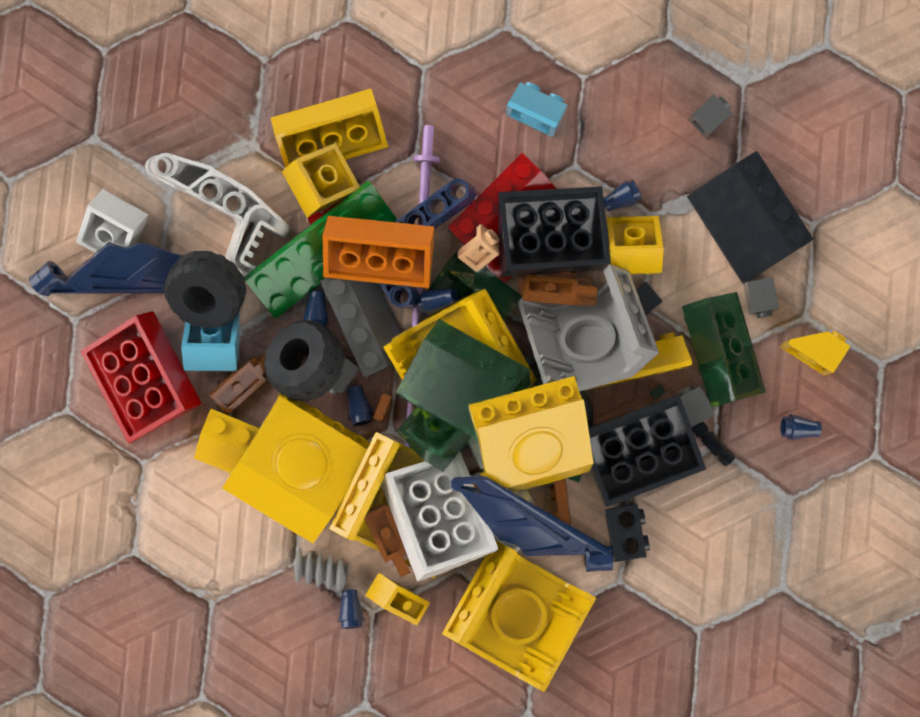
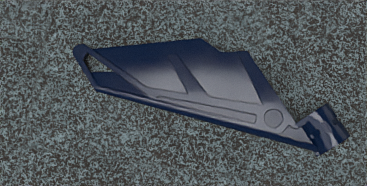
(110, 271)
(529, 526)

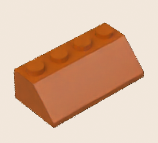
(378, 251)

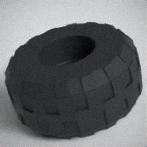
(212, 273)
(320, 369)

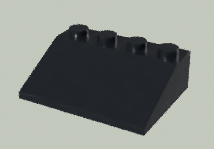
(750, 217)
(552, 231)
(643, 450)

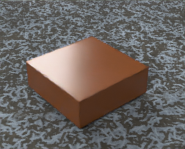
(383, 407)

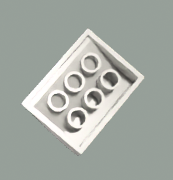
(435, 520)

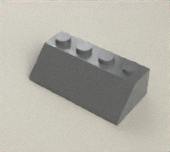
(364, 321)

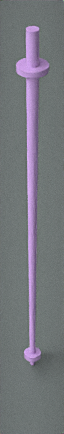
(426, 161)

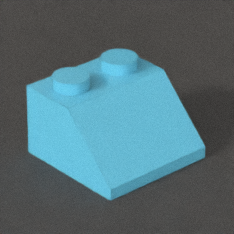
(536, 108)
(211, 348)

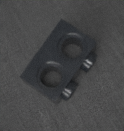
(619, 534)

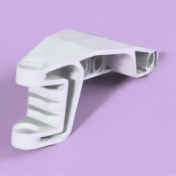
(192, 176)

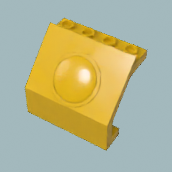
(472, 315)
(534, 435)
(298, 467)
(366, 491)
(519, 616)

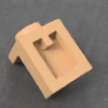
(480, 249)

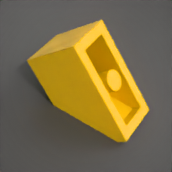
(397, 599)

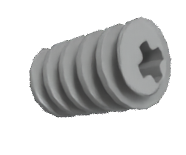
(321, 570)

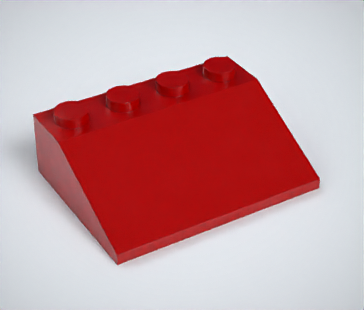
(518, 176)
(140, 376)

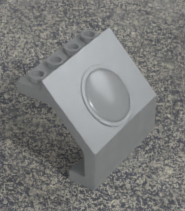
(591, 341)

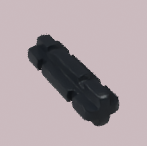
(713, 443)

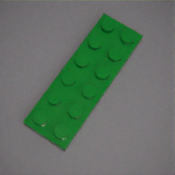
(299, 263)

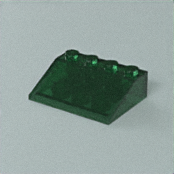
(456, 372)

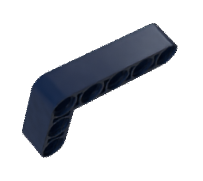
(427, 211)

